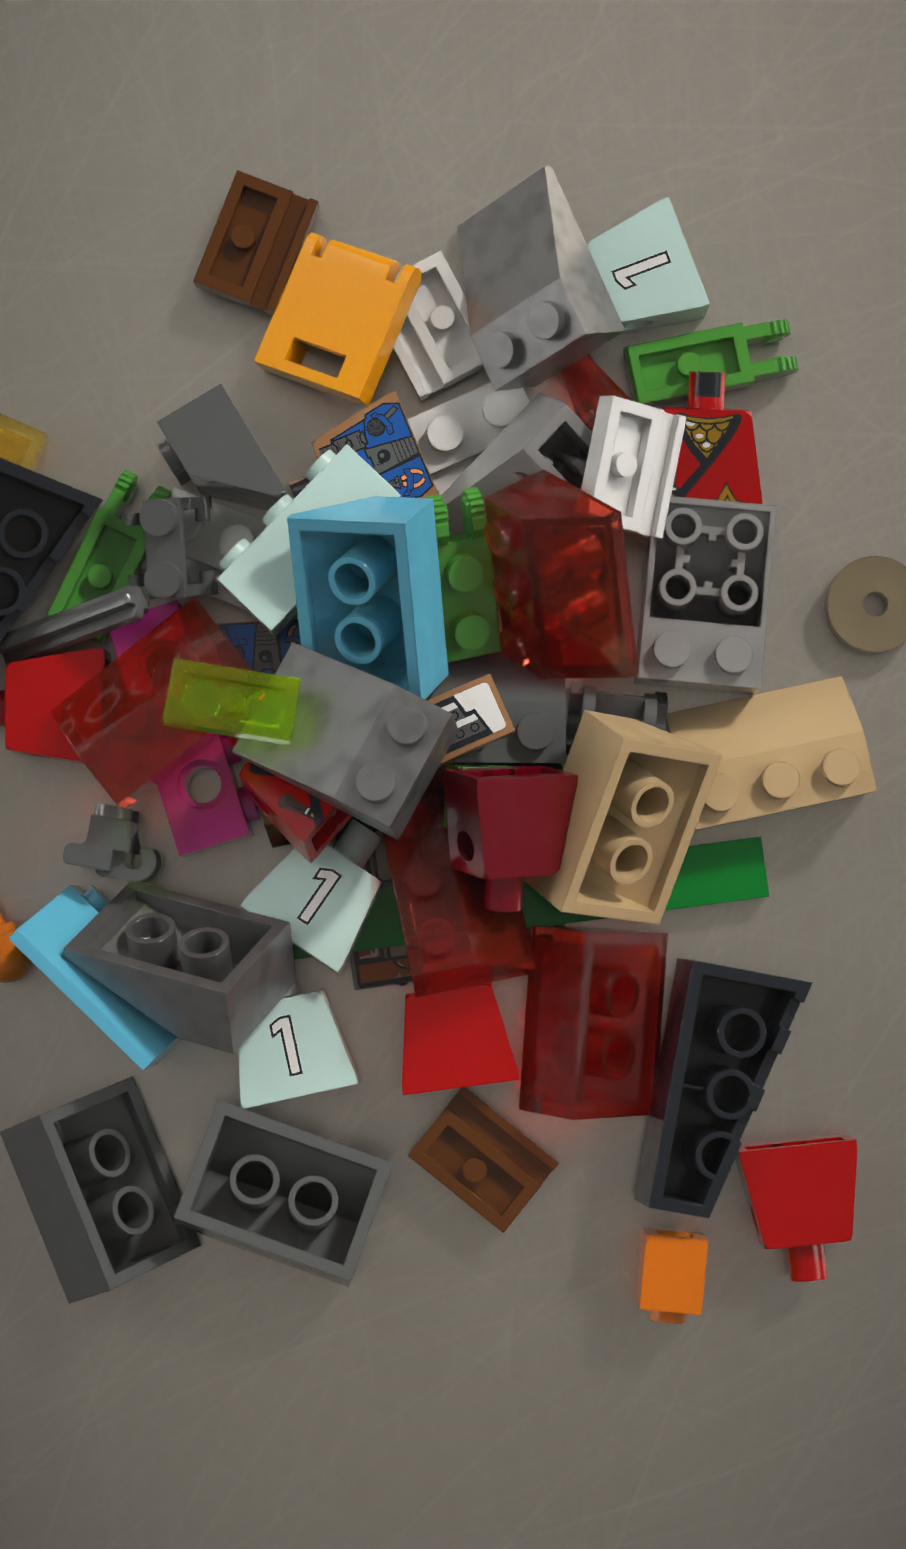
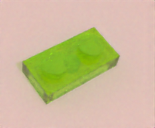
(232, 702)

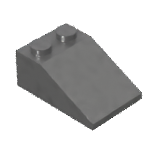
(532, 285)
(356, 741)
(188, 962)

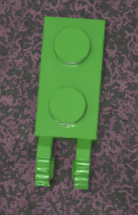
(661, 367)
(107, 551)
(466, 580)

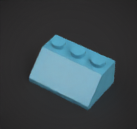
(372, 588)
(43, 943)

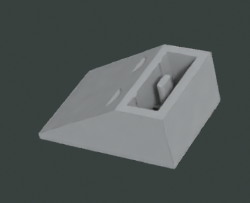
(538, 438)
(707, 597)

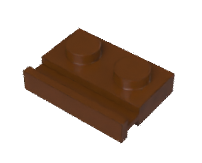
(255, 242)
(483, 1159)

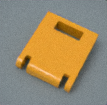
(344, 305)

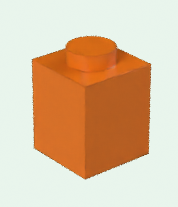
(671, 1274)

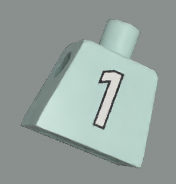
(650, 270)
(323, 898)
(295, 1052)

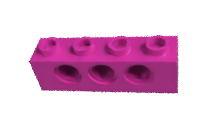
(194, 824)

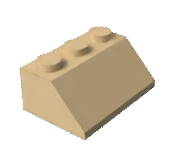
(779, 751)
(628, 818)

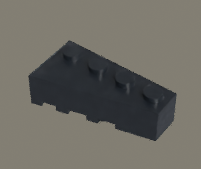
(36, 530)
(710, 1078)

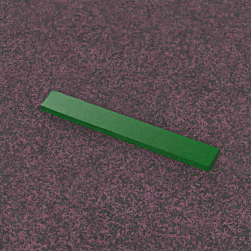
(707, 876)

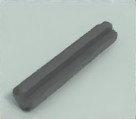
(75, 625)

